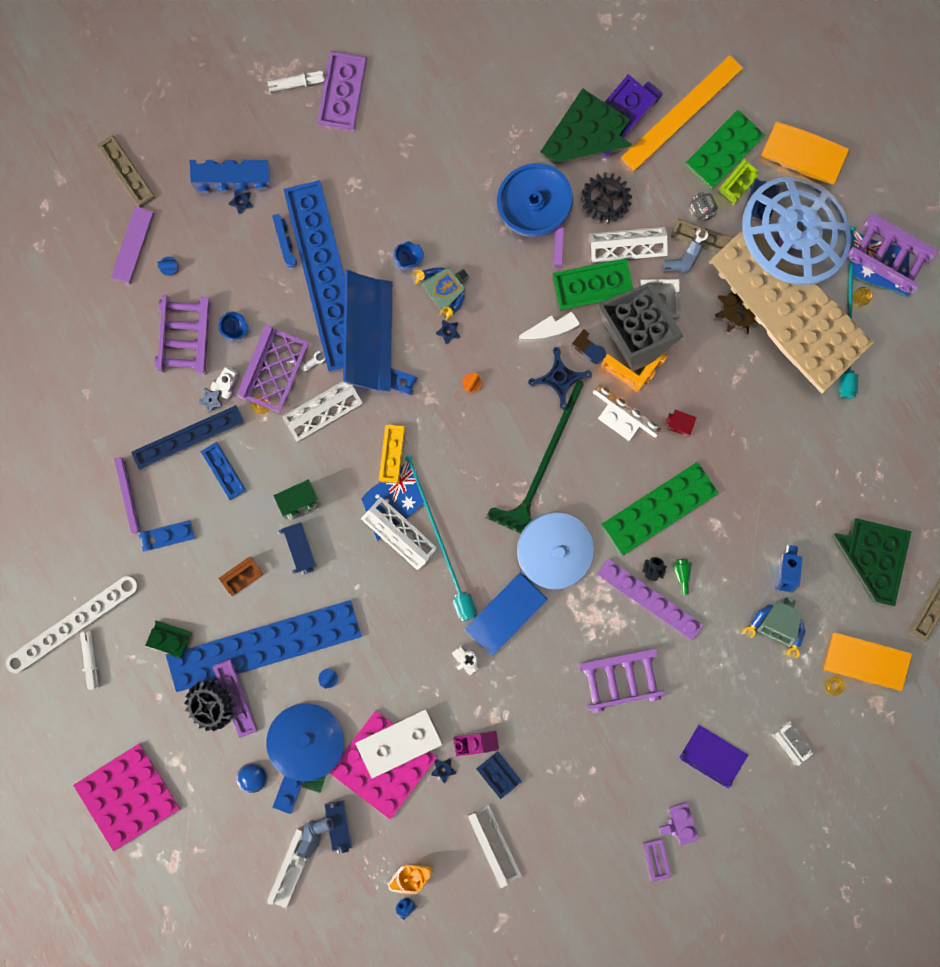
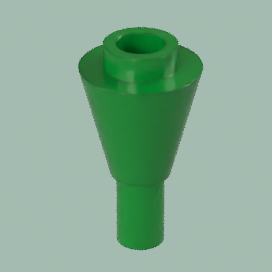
(683, 571)

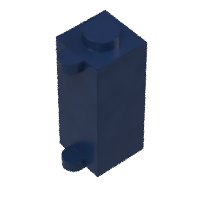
(299, 548)
(340, 834)

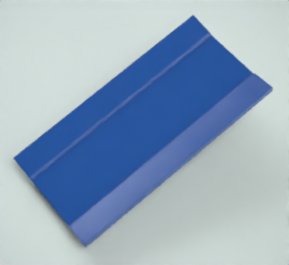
(367, 332)

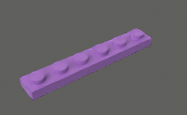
(650, 599)

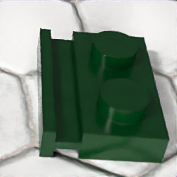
(168, 639)

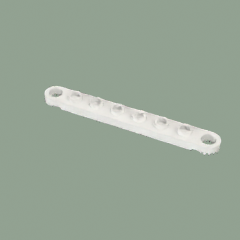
(71, 624)

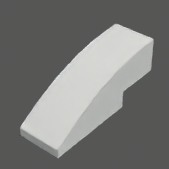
(550, 329)

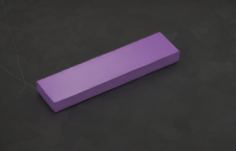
(132, 245)
(127, 495)
(243, 717)

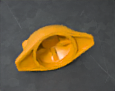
(410, 879)

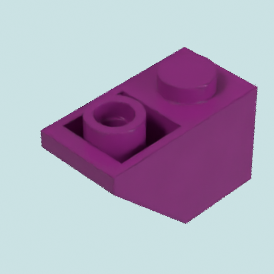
(476, 743)

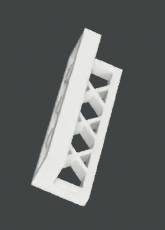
(631, 238)
(320, 406)
(397, 536)
(490, 854)
(287, 876)

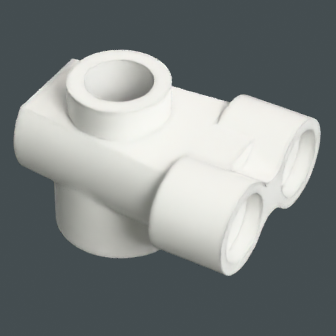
(225, 384)

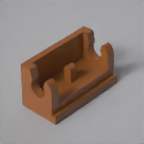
(241, 576)

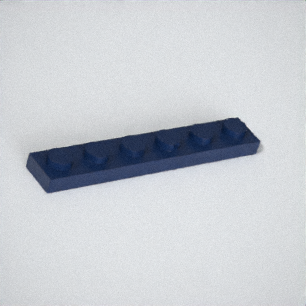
(187, 437)

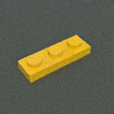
(392, 454)

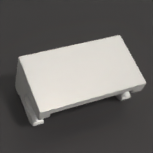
(793, 743)

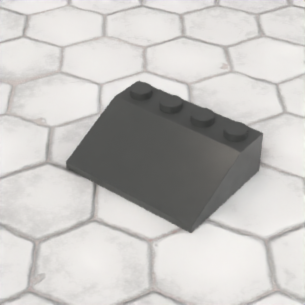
(640, 325)

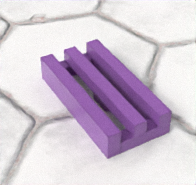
(558, 247)
(663, 854)

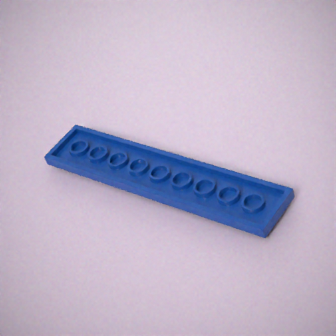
(320, 265)
(267, 644)

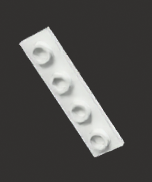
(622, 416)

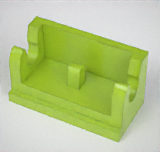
(738, 181)

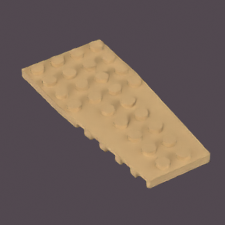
(798, 317)

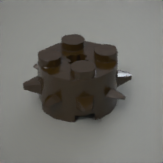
(735, 318)

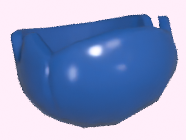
(408, 255)
(232, 326)
(251, 778)

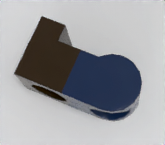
(588, 349)

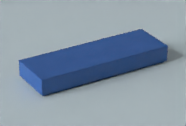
(223, 471)

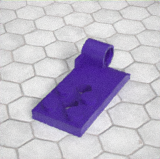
(633, 101)

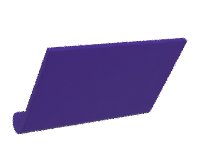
(713, 756)

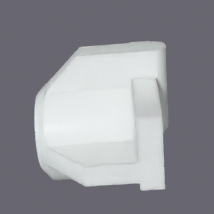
(467, 659)

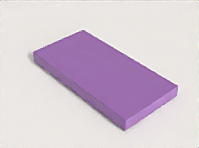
(342, 91)

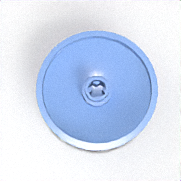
(555, 550)

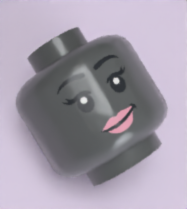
(704, 206)

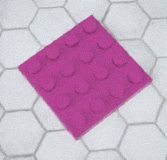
(388, 789)
(126, 797)

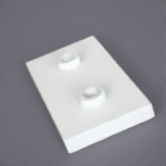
(398, 743)

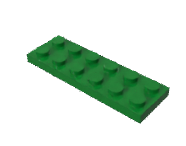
(660, 508)

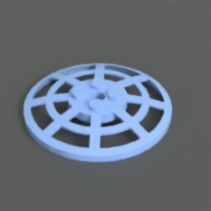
(792, 235)

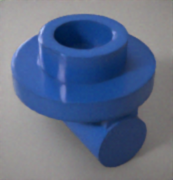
(168, 266)
(328, 678)
(405, 907)

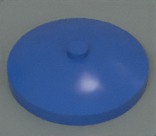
(535, 200)
(305, 742)

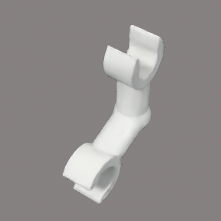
(309, 364)

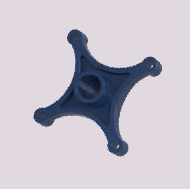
(560, 378)

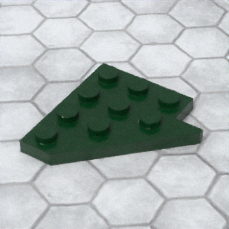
(586, 130)
(877, 557)

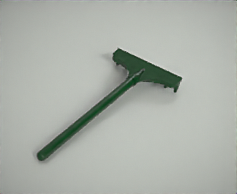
(520, 516)

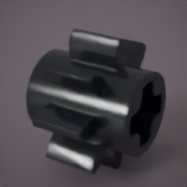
(654, 569)

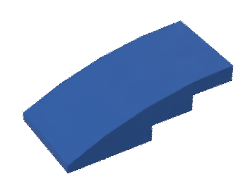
(506, 614)

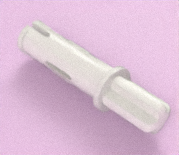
(296, 81)
(89, 660)

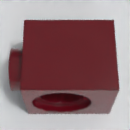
(680, 422)

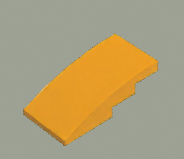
(805, 153)
(868, 661)

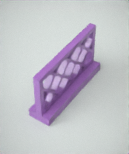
(256, 364)

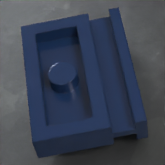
(758, 208)
(499, 775)

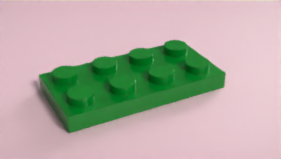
(725, 149)
(592, 284)

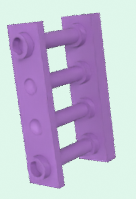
(907, 243)
(200, 326)
(609, 666)

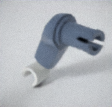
(690, 256)
(310, 840)

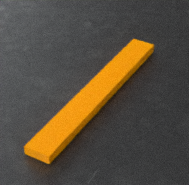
(681, 113)

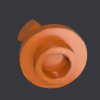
(471, 382)

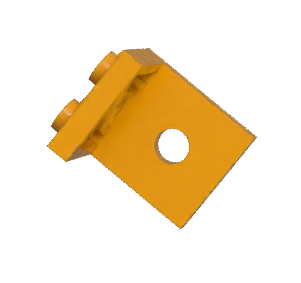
(630, 377)

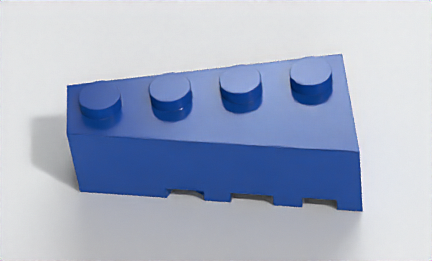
(230, 175)

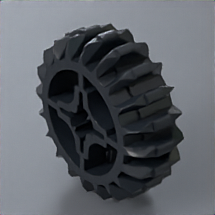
(599, 201)
(204, 694)

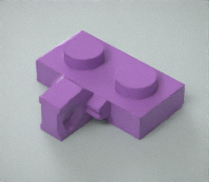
(681, 824)

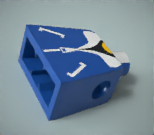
(789, 577)

